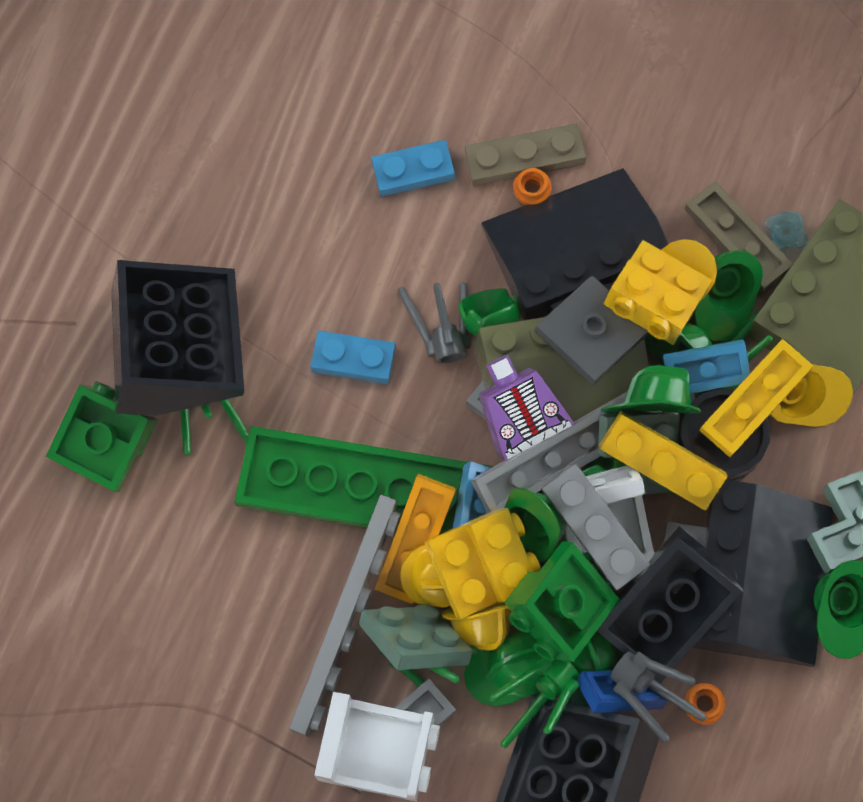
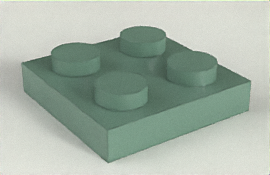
(415, 637)

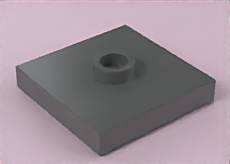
(589, 332)

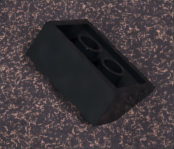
(671, 602)

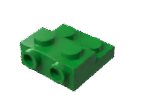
(97, 439)
(561, 604)

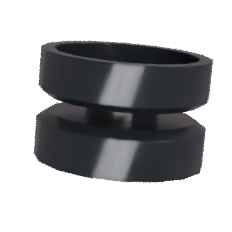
(743, 460)

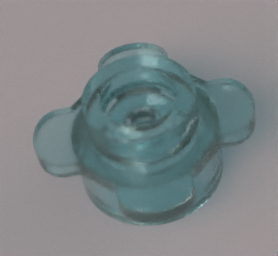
(786, 220)

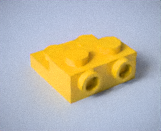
(657, 292)
(481, 561)

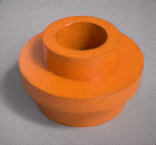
(532, 176)
(714, 695)

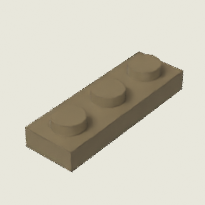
(510, 155)
(736, 231)

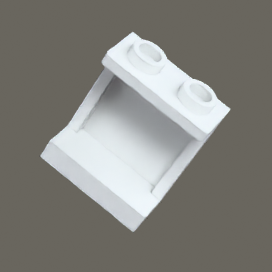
(622, 493)
(376, 748)

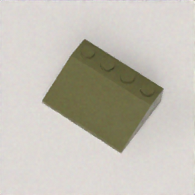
(822, 298)
(570, 388)

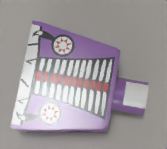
(520, 409)

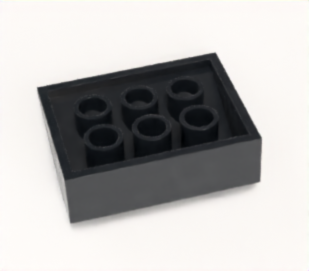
(570, 237)
(174, 337)
(766, 550)
(581, 759)

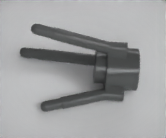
(447, 343)
(634, 674)

